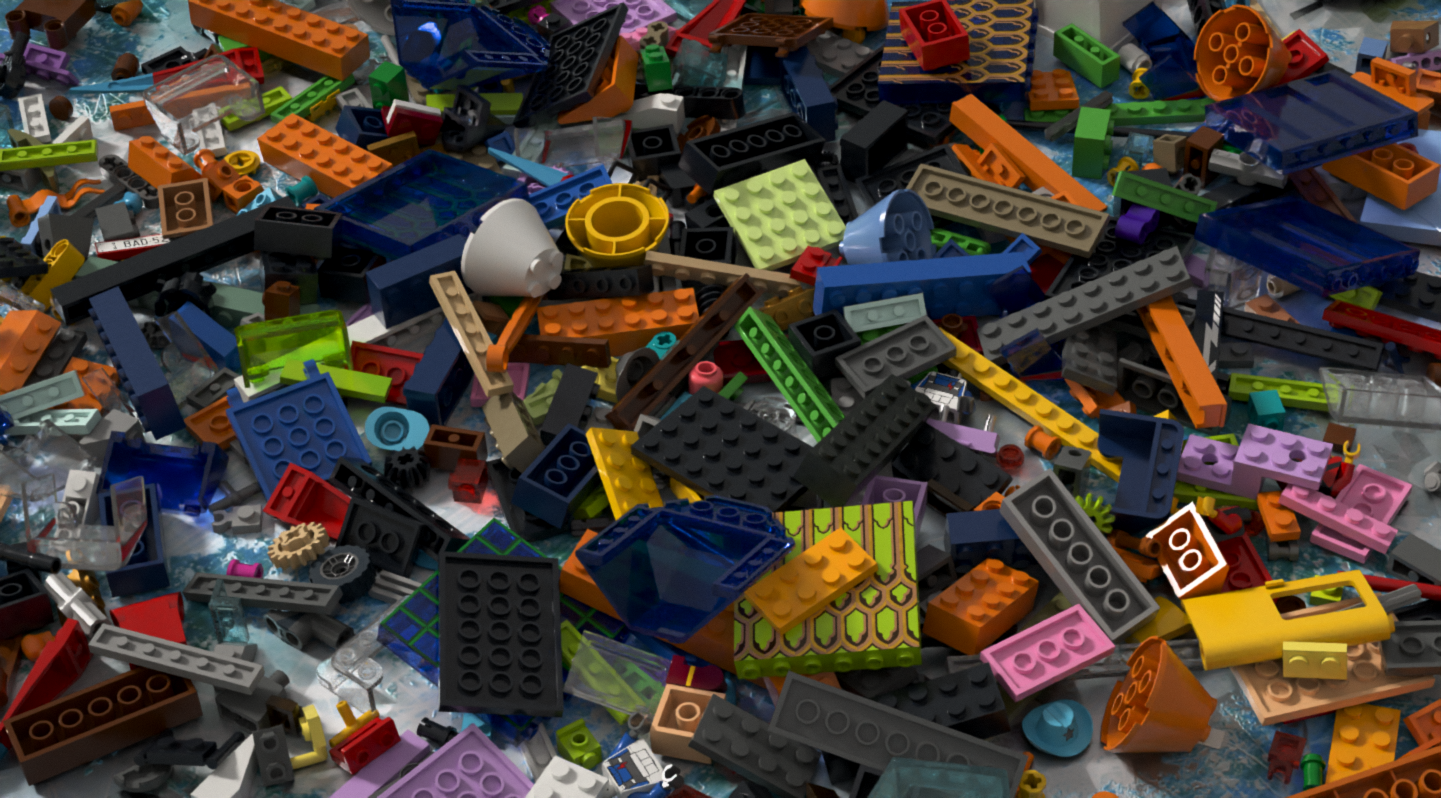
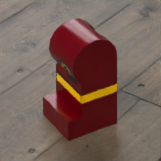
(705, 678)

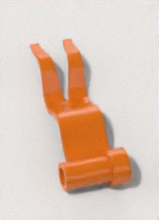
(21, 209)

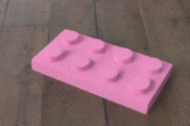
(1373, 495)
(1047, 652)

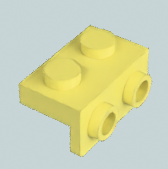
(1315, 660)

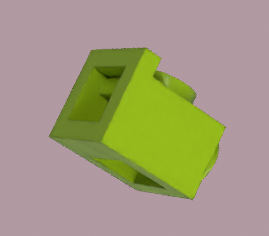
(578, 745)

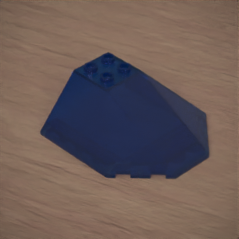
(464, 44)
(683, 561)

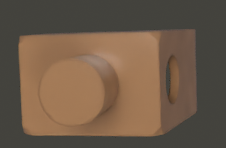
(1411, 36)

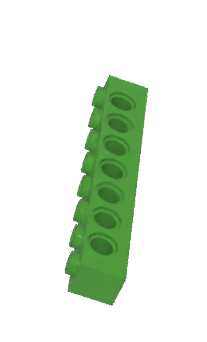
(789, 372)

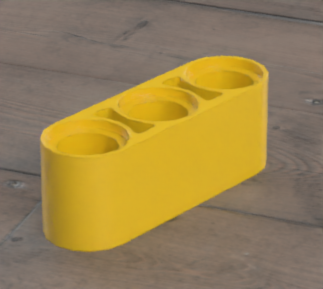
(63, 264)

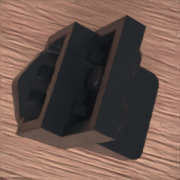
(468, 121)

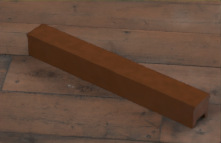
(684, 354)

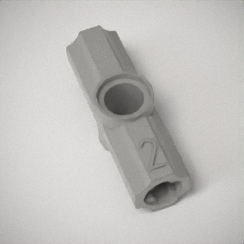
(1245, 169)
(75, 603)

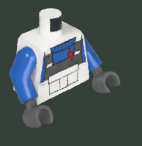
(947, 390)
(634, 768)

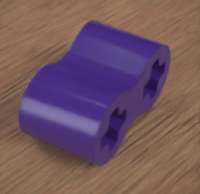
(1137, 223)

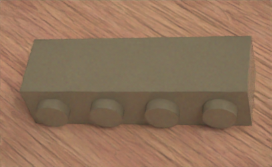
(513, 430)

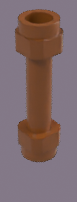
(1146, 545)

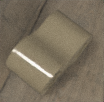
(656, 34)

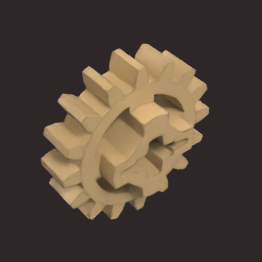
(298, 546)

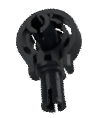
(12, 67)

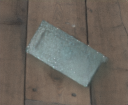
(227, 616)

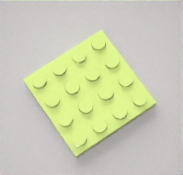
(781, 215)

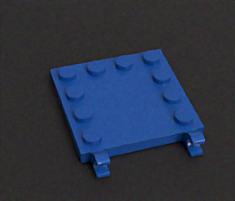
(297, 426)

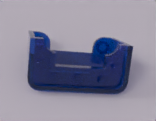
(182, 475)

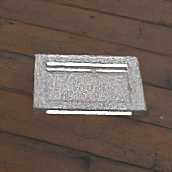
(617, 676)

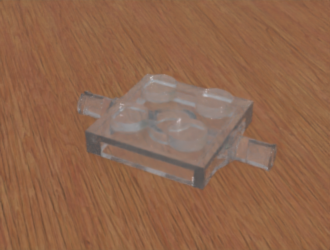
(17, 299)

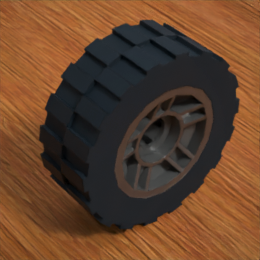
(345, 567)

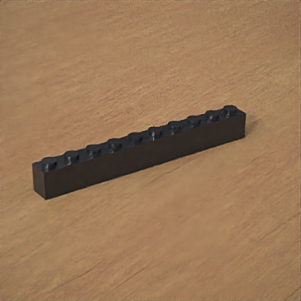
(172, 260)

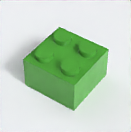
(1092, 143)

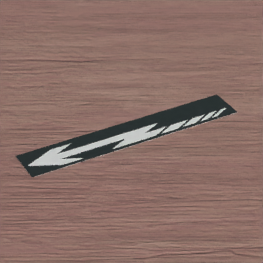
(1208, 327)

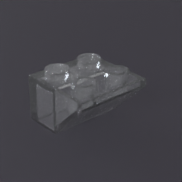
(1233, 277)

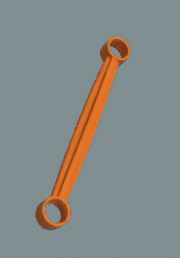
(498, 354)

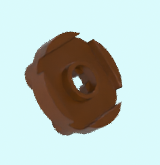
(699, 128)

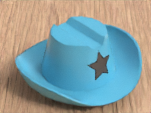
(1059, 727)

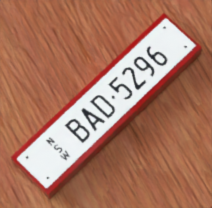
(129, 247)

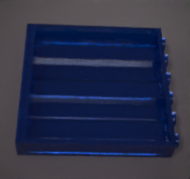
(1311, 121)
(1307, 245)

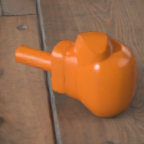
(34, 644)

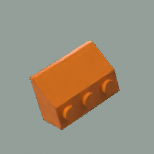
(157, 163)
(1190, 555)

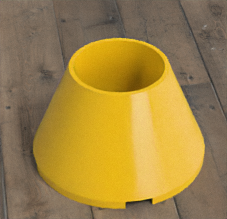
(617, 224)

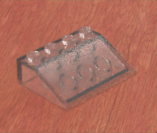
(1382, 399)

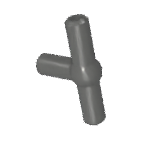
(233, 497)

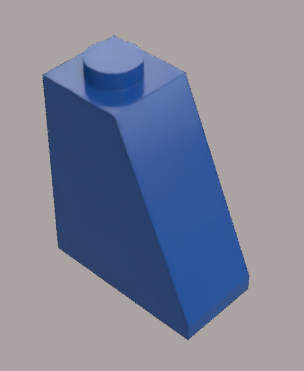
(213, 337)

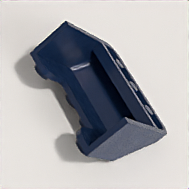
(1148, 469)

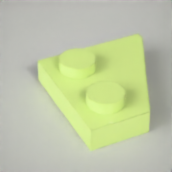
(540, 401)

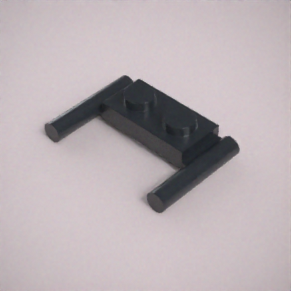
(193, 752)

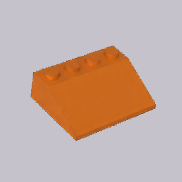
(614, 90)

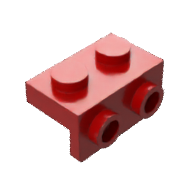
(365, 744)

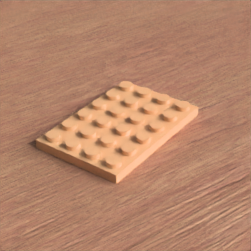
(1289, 698)

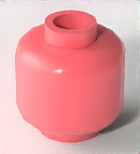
(707, 375)

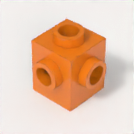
(219, 176)

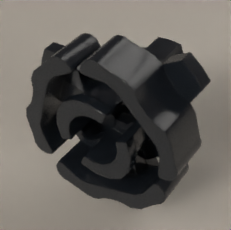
(178, 292)

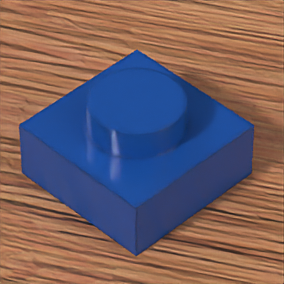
(501, 142)

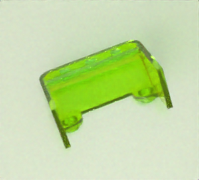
(301, 337)

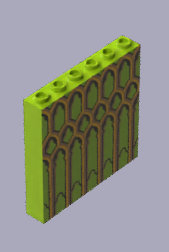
(863, 628)

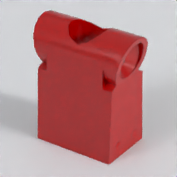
(155, 617)

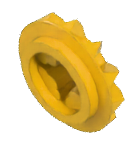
(248, 159)

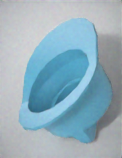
(396, 428)

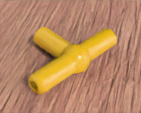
(352, 724)

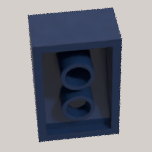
(361, 126)

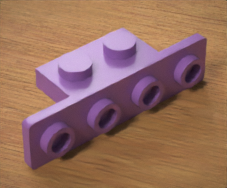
(47, 64)

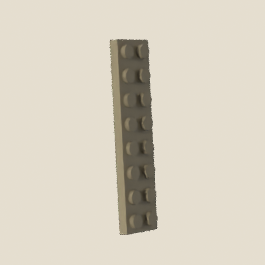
(1009, 210)

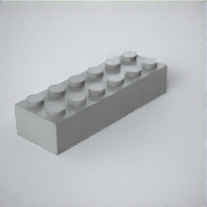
(1078, 556)

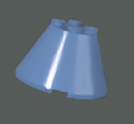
(890, 231)

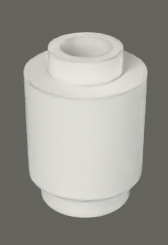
(1134, 58)

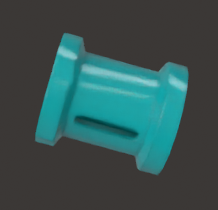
(302, 190)

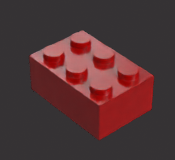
(934, 34)

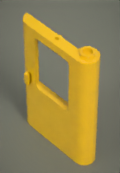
(1248, 629)

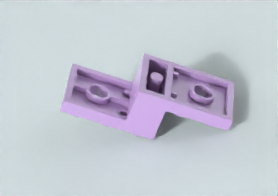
(1260, 456)

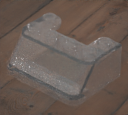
(201, 97)
(350, 667)

